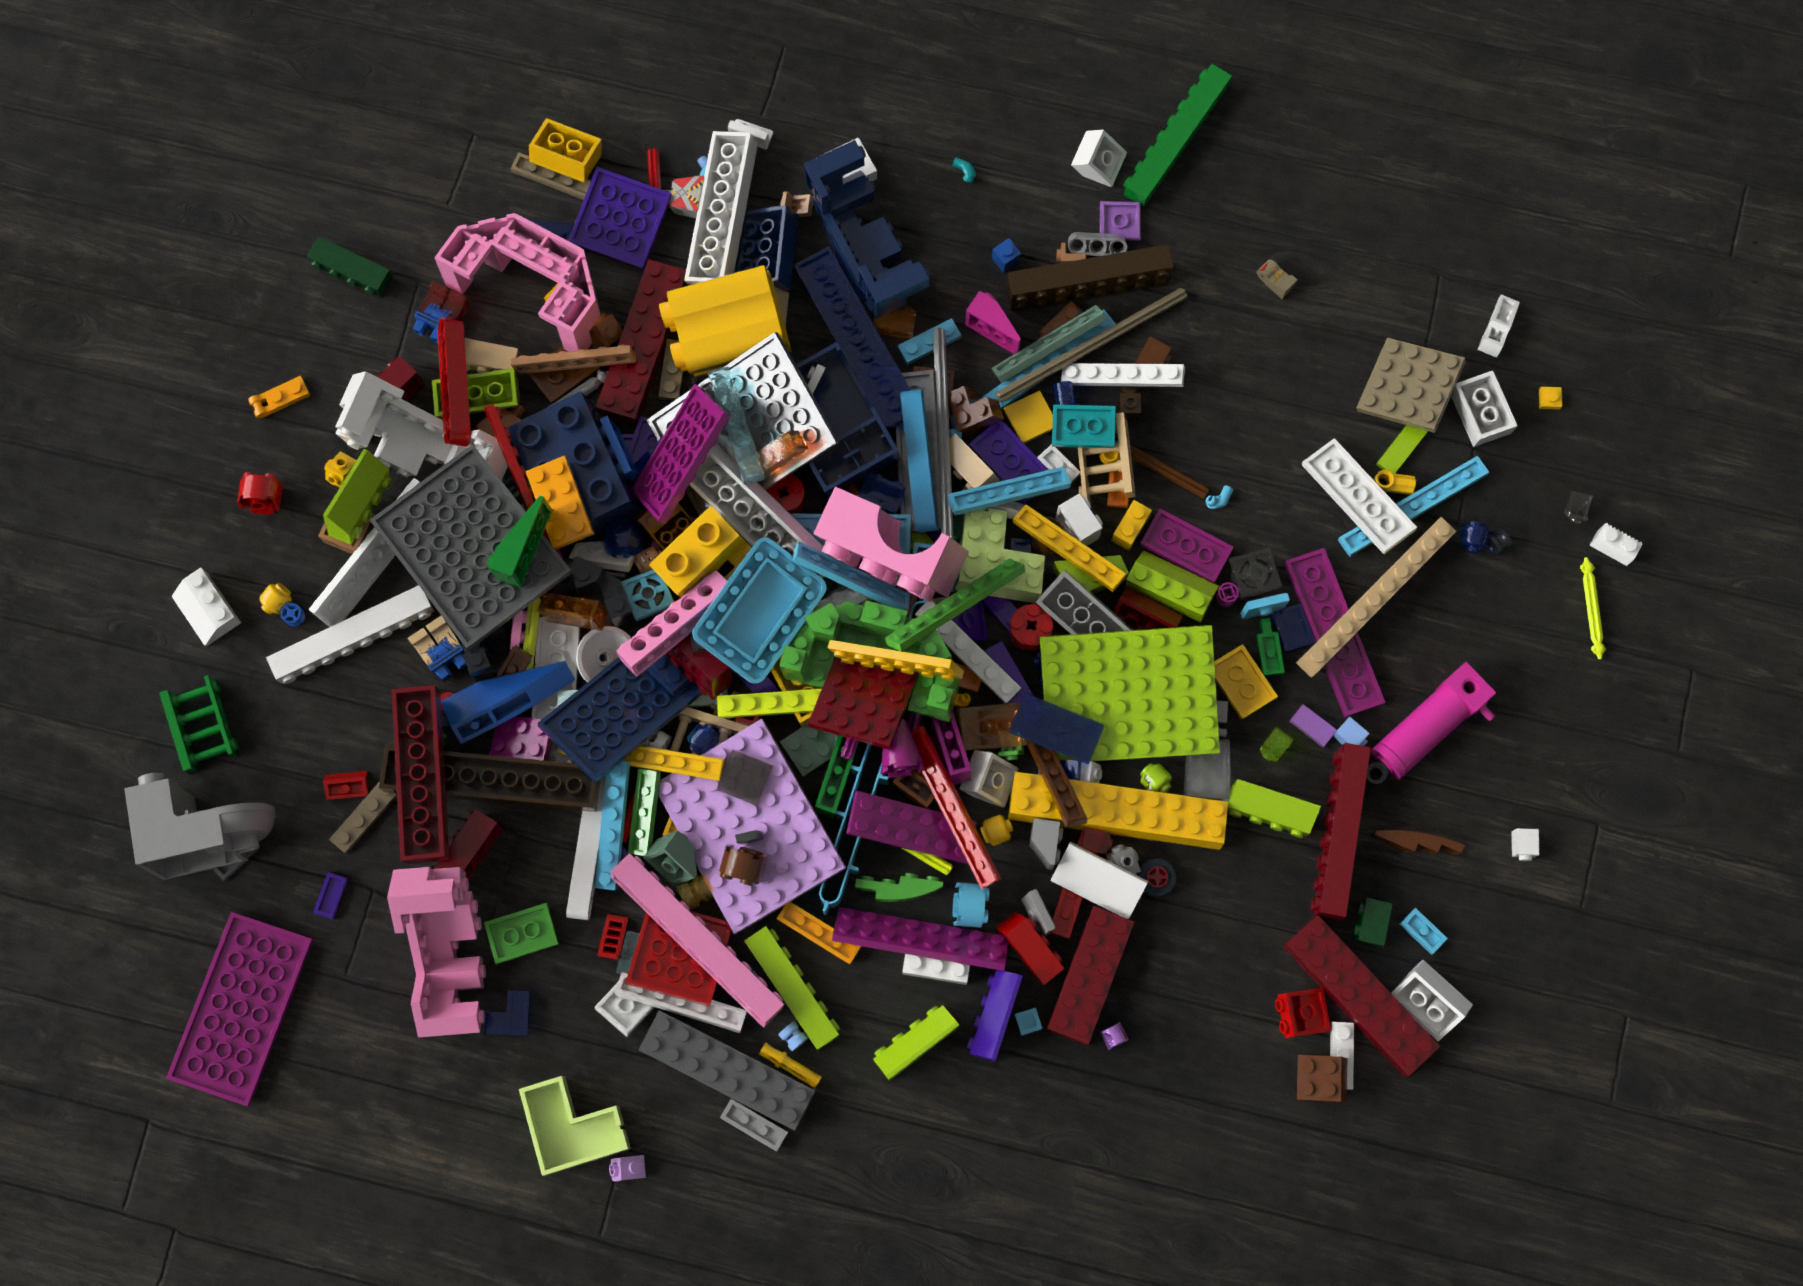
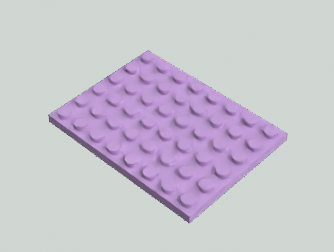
(791, 831)

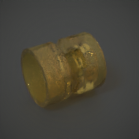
(695, 891)

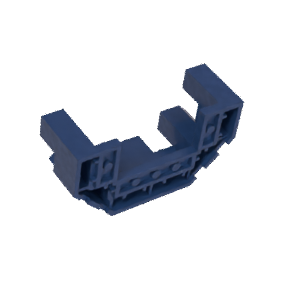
(860, 247)

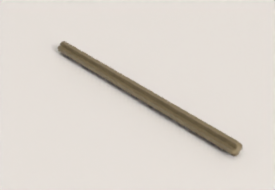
(1091, 345)

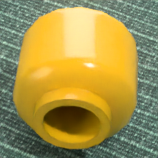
(274, 598)
(996, 830)

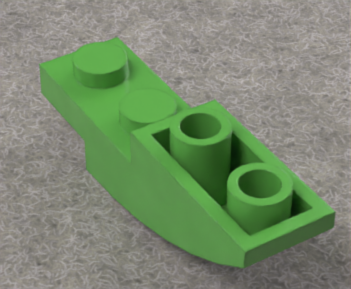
(908, 889)

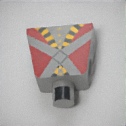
(686, 195)

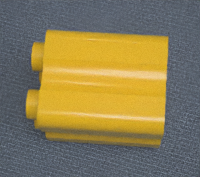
(722, 319)

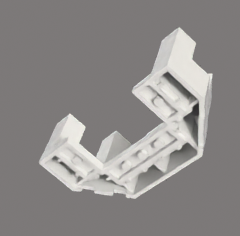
(407, 431)

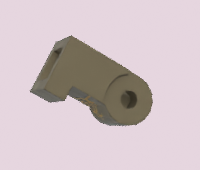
(1276, 278)

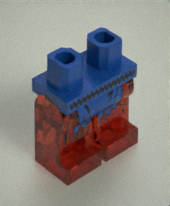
(437, 305)

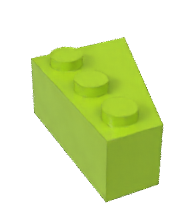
(1090, 583)

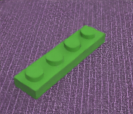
(644, 811)

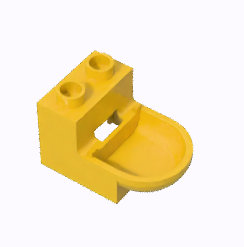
(700, 552)

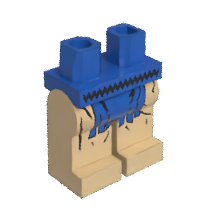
(439, 656)

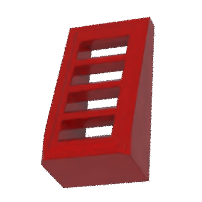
(603, 944)

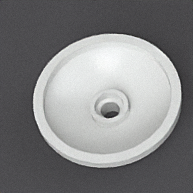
(595, 644)

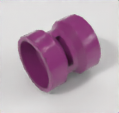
(1224, 598)

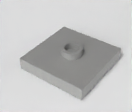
(1038, 912)

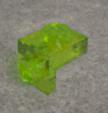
(1275, 745)

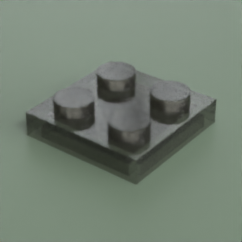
(744, 777)

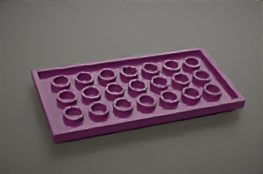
(240, 1009)

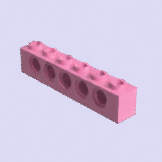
(670, 632)

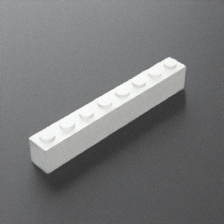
(350, 634)

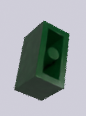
(1372, 922)

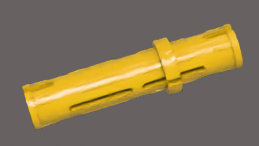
(785, 1062)

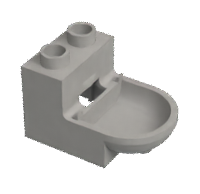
(179, 841)

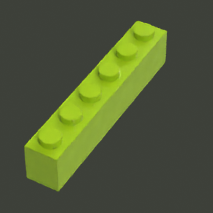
(792, 988)

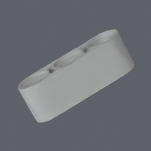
(1088, 239)

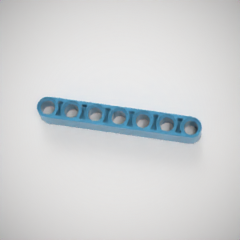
(919, 461)

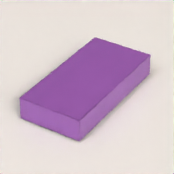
(1313, 725)

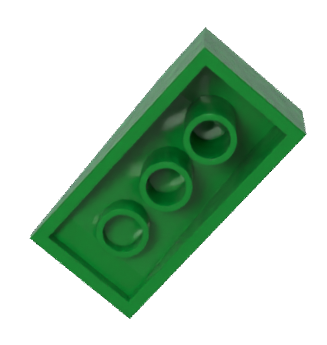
(517, 549)

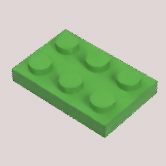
(521, 933)

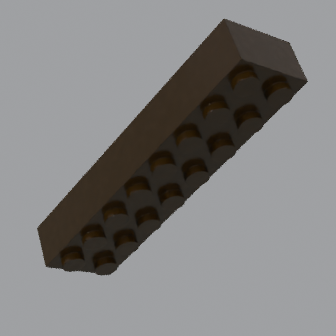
(1089, 277)

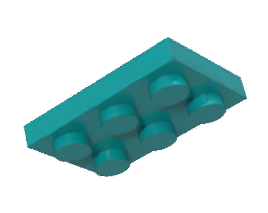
(1083, 426)

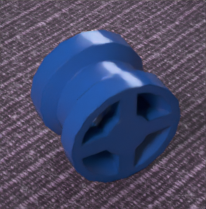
(289, 611)

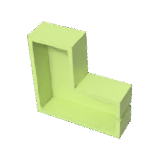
(984, 539)
(563, 1139)

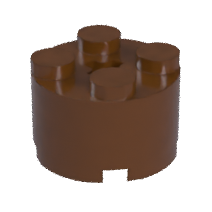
(743, 864)

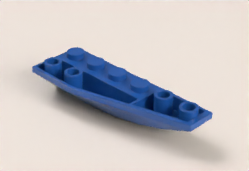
(502, 698)

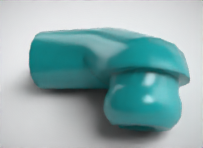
(966, 167)

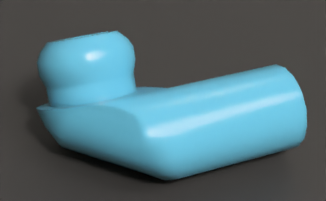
(1219, 501)

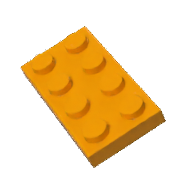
(557, 484)

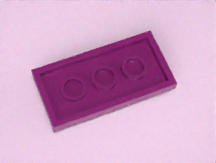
(1186, 546)

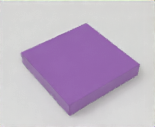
(1121, 219)

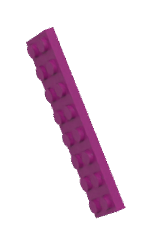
(1323, 607)
(920, 938)

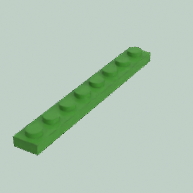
(954, 605)

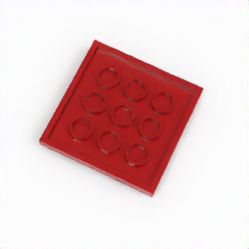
(667, 968)

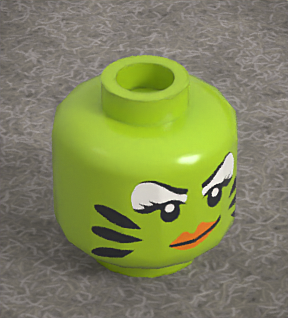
(1156, 778)

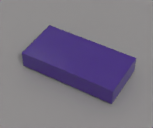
(331, 895)

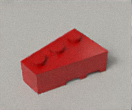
(1031, 947)

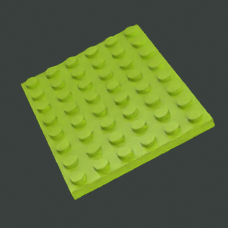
(1142, 684)

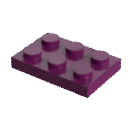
(521, 739)

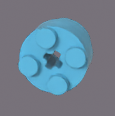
(970, 905)

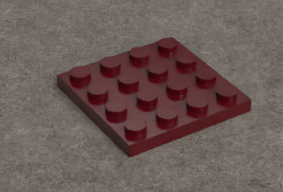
(863, 702)

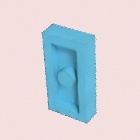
(1423, 931)

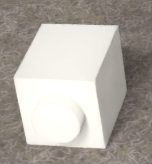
(1525, 844)

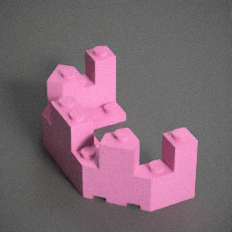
(573, 302)
(436, 918)

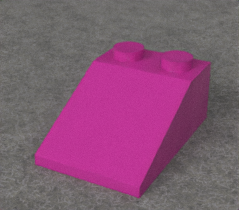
(989, 320)

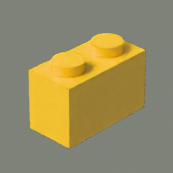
(1131, 525)

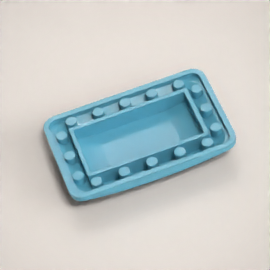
(759, 610)

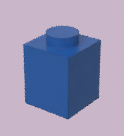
(1006, 255)

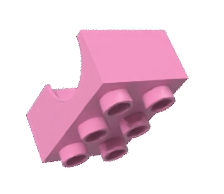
(863, 531)

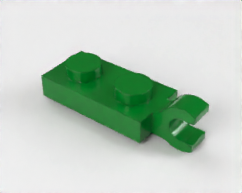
(1269, 650)

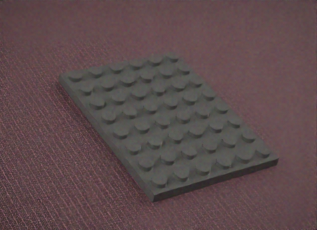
(445, 538)

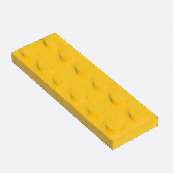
(891, 659)

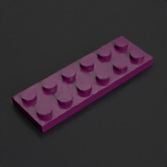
(903, 826)

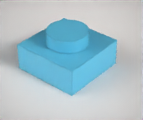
(1028, 1021)

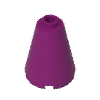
(902, 756)

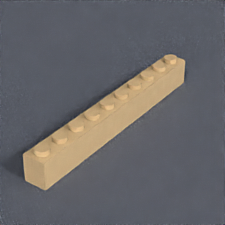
(1375, 597)

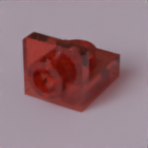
(1096, 841)

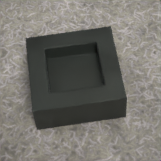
(748, 837)

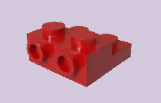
(1303, 1013)

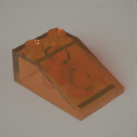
(988, 726)

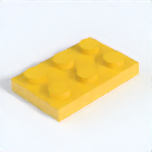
(1243, 682)

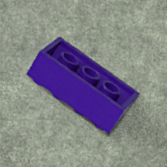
(995, 1015)

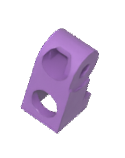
(1114, 1036)

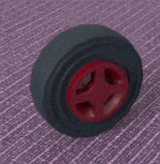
(1162, 873)

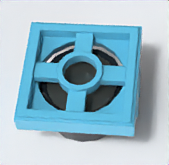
(648, 595)

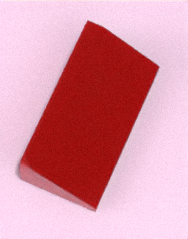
(346, 785)

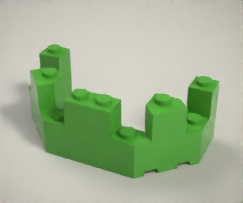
(810, 660)

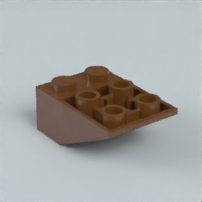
(665, 533)
(916, 786)

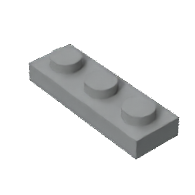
(754, 1125)

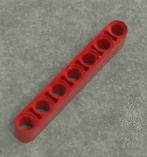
(453, 382)

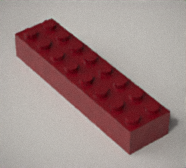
(630, 383)
(420, 775)
(1341, 832)
(1361, 996)

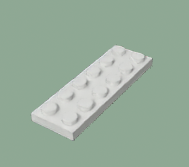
(1359, 496)

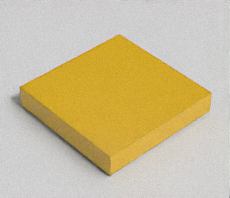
(1030, 417)

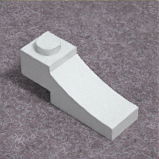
(1498, 326)

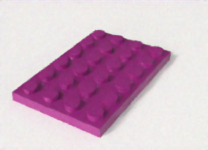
(680, 453)

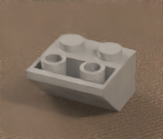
(1044, 841)

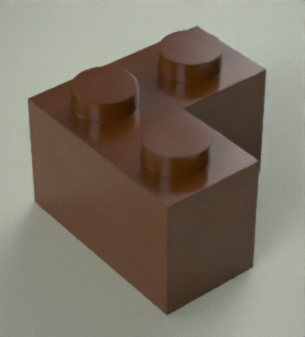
(971, 413)

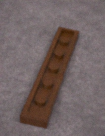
(1058, 785)

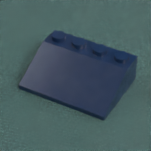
(769, 240)

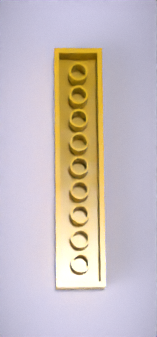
(1126, 811)

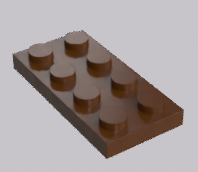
(559, 383)

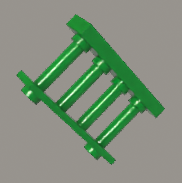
(178, 721)

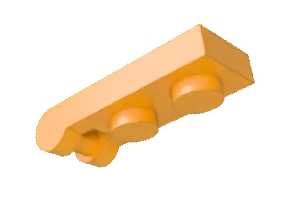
(279, 397)

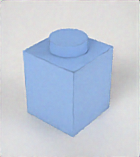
(1351, 733)

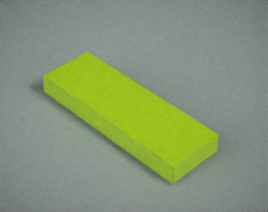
(1401, 448)

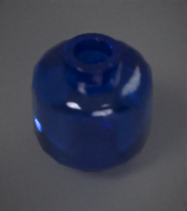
(1474, 536)
(703, 738)

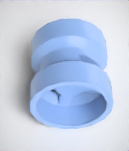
(798, 1037)

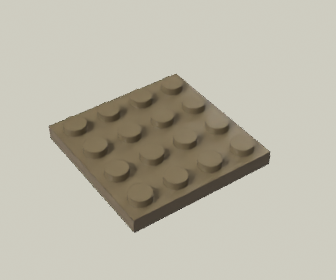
(1411, 384)

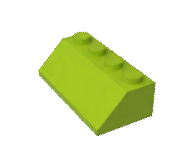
(485, 389)
(357, 498)
(1171, 586)
(1272, 808)
(916, 1042)

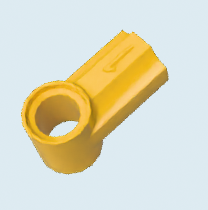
(1396, 482)

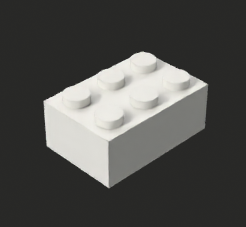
(1483, 408)

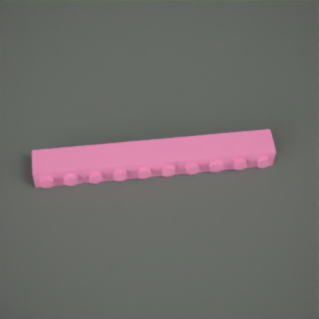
(697, 940)

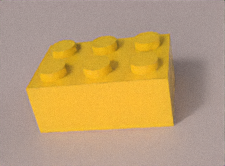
(565, 150)

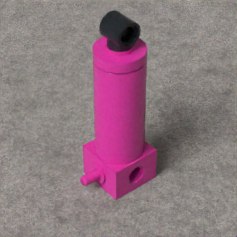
(1430, 724)

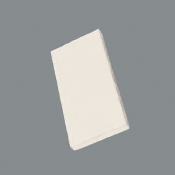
(1099, 880)

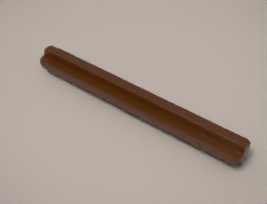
(1169, 472)

